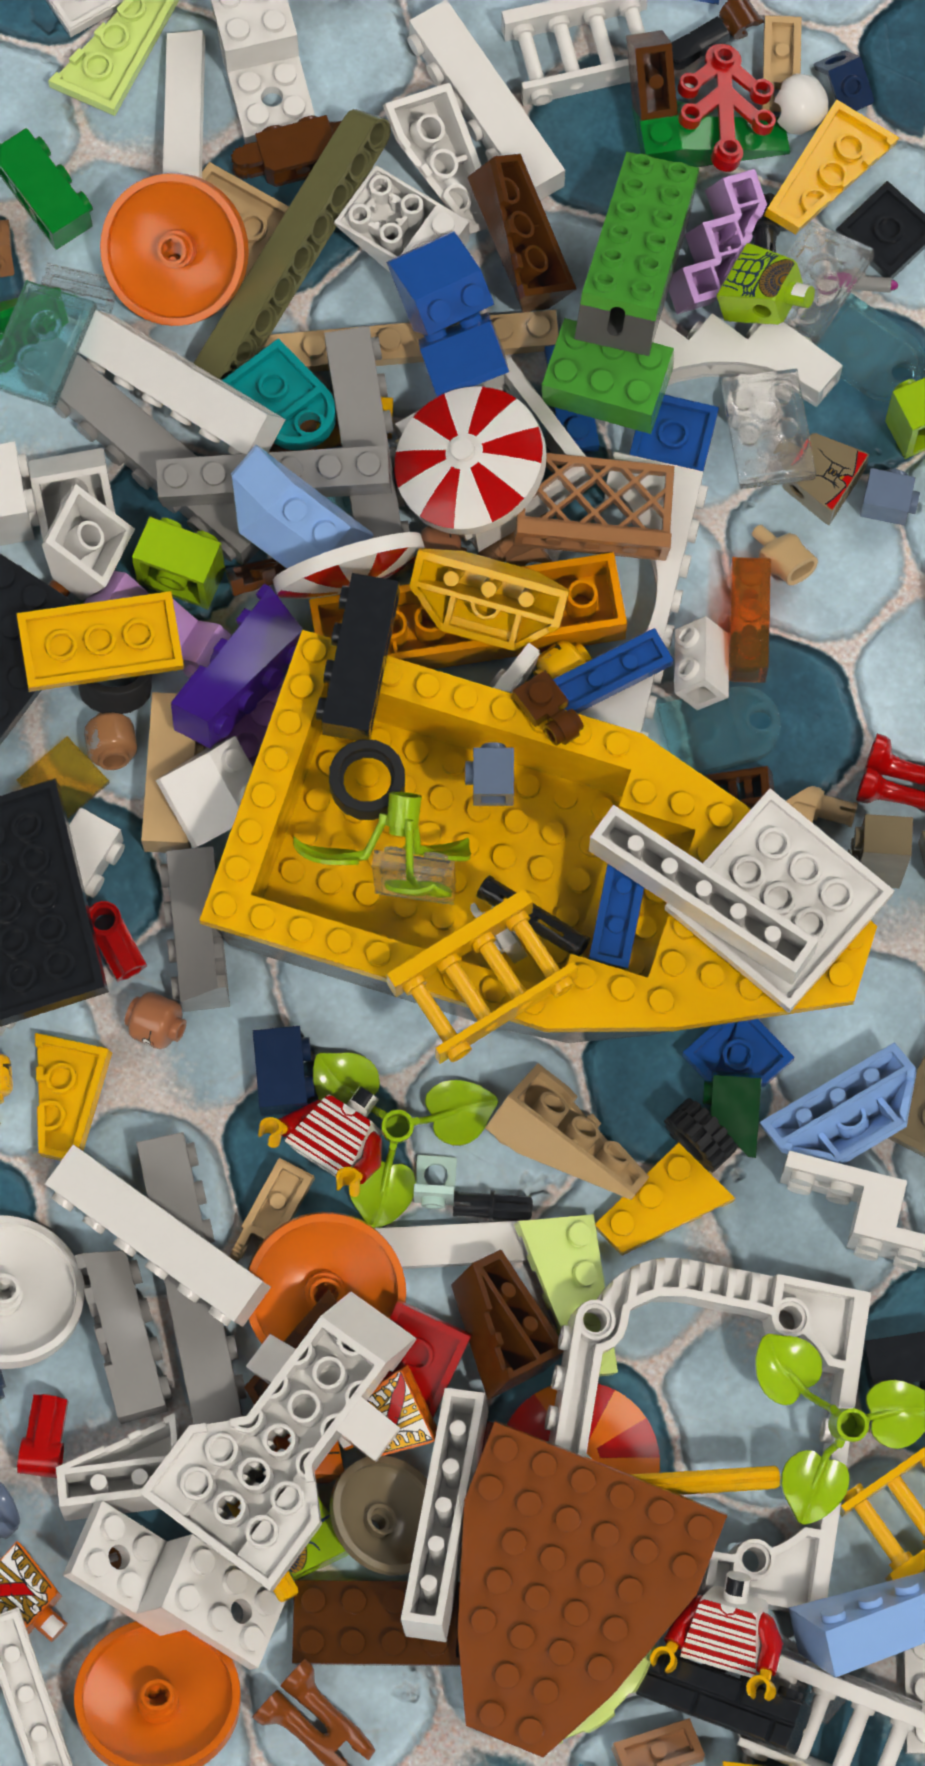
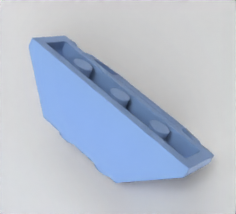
(286, 513)
(849, 1110)

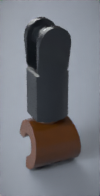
(733, 19)

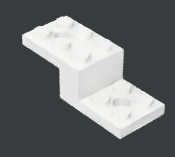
(262, 59)
(876, 1212)
(173, 1585)

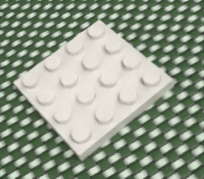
(803, 878)

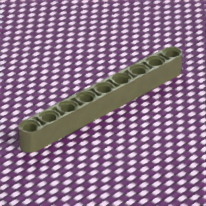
(295, 243)

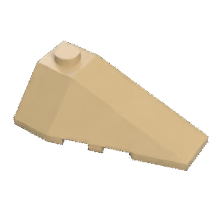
(551, 1129)

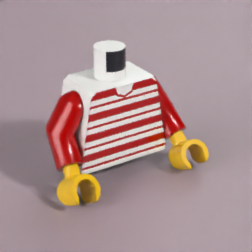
(333, 1137)
(729, 1633)

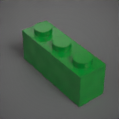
(44, 188)

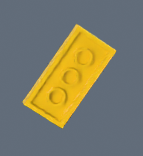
(100, 641)

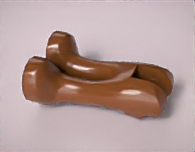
(281, 1711)

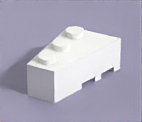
(115, 1472)

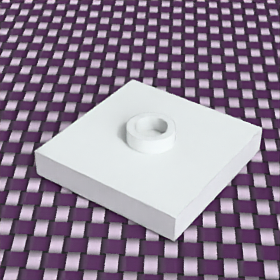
(518, 671)

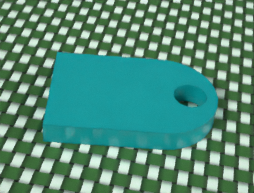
(290, 390)

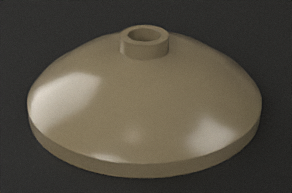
(391, 1496)

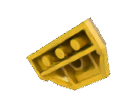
(487, 598)

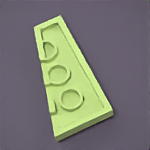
(115, 55)
(568, 1268)

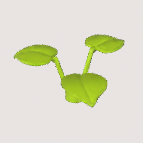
(403, 821)
(455, 1106)
(812, 1482)

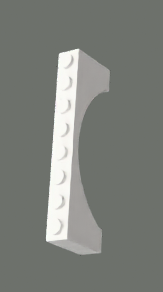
(636, 703)

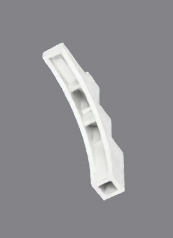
(721, 351)

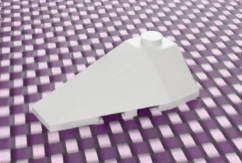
(440, 147)

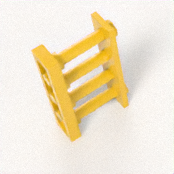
(480, 936)
(857, 1498)

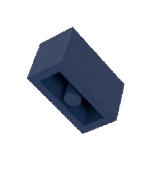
(281, 1070)

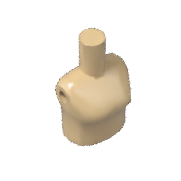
(787, 555)

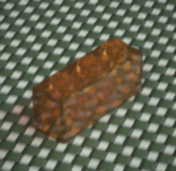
(749, 619)

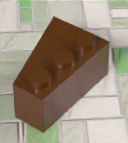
(507, 1326)

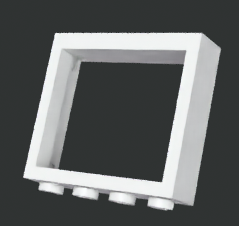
(555, 437)

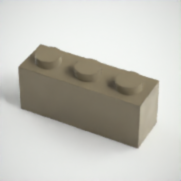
(884, 846)

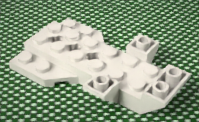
(316, 1399)

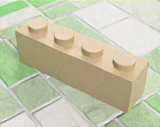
(165, 752)

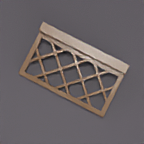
(600, 536)

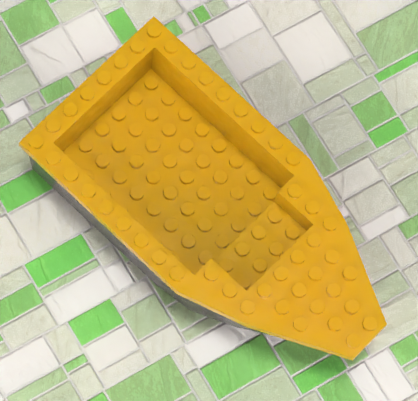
(337, 926)

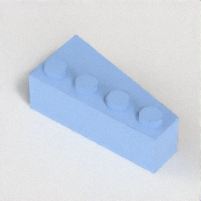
(861, 1625)

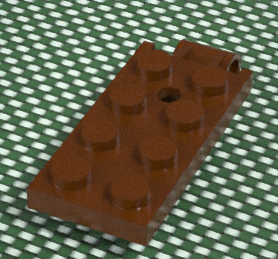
(363, 1626)

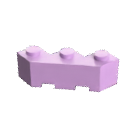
(717, 244)
(195, 636)

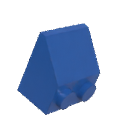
(439, 284)
(463, 354)

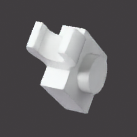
(506, 941)

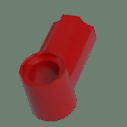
(117, 943)
(43, 1446)

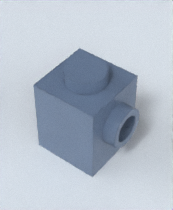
(889, 496)
(491, 775)

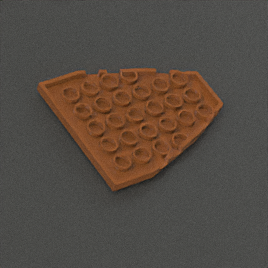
(566, 1584)

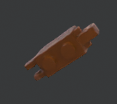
(284, 152)

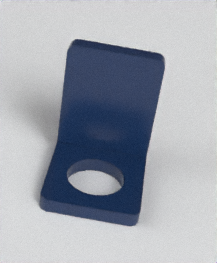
(847, 79)

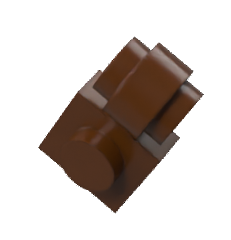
(544, 701)

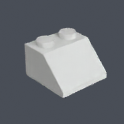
(54, 477)
(85, 543)
(208, 790)

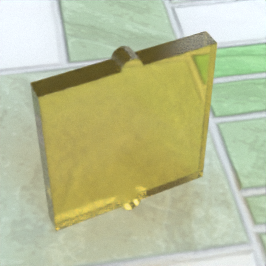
(73, 771)

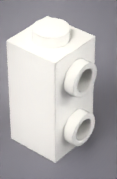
(701, 663)

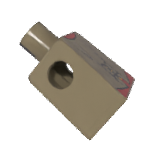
(837, 473)

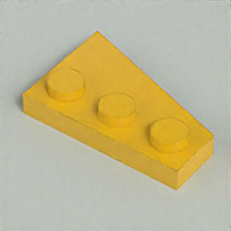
(69, 1091)
(673, 1195)

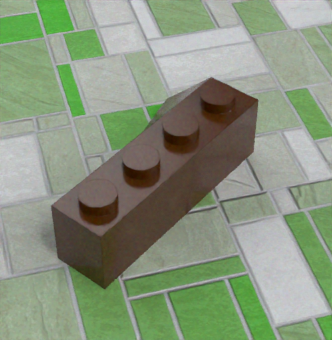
(521, 232)

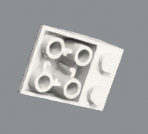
(393, 218)

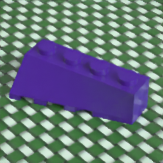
(238, 671)

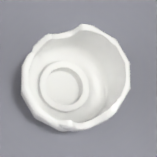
(801, 103)

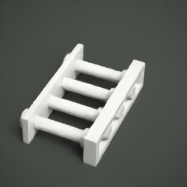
(558, 17)
(865, 1699)

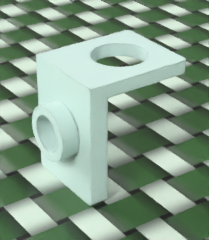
(435, 1195)

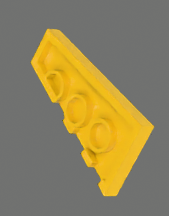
(832, 161)

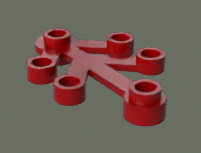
(727, 101)

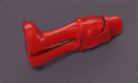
(883, 762)

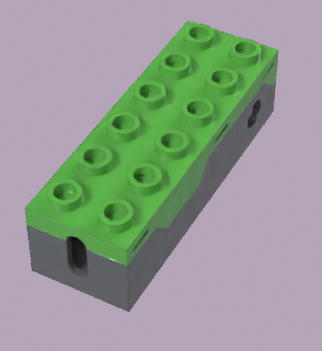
(636, 253)

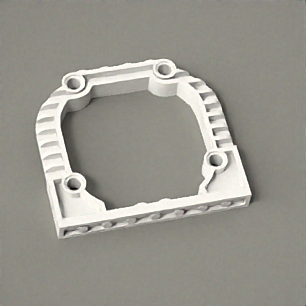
(823, 1315)

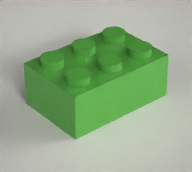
(607, 381)

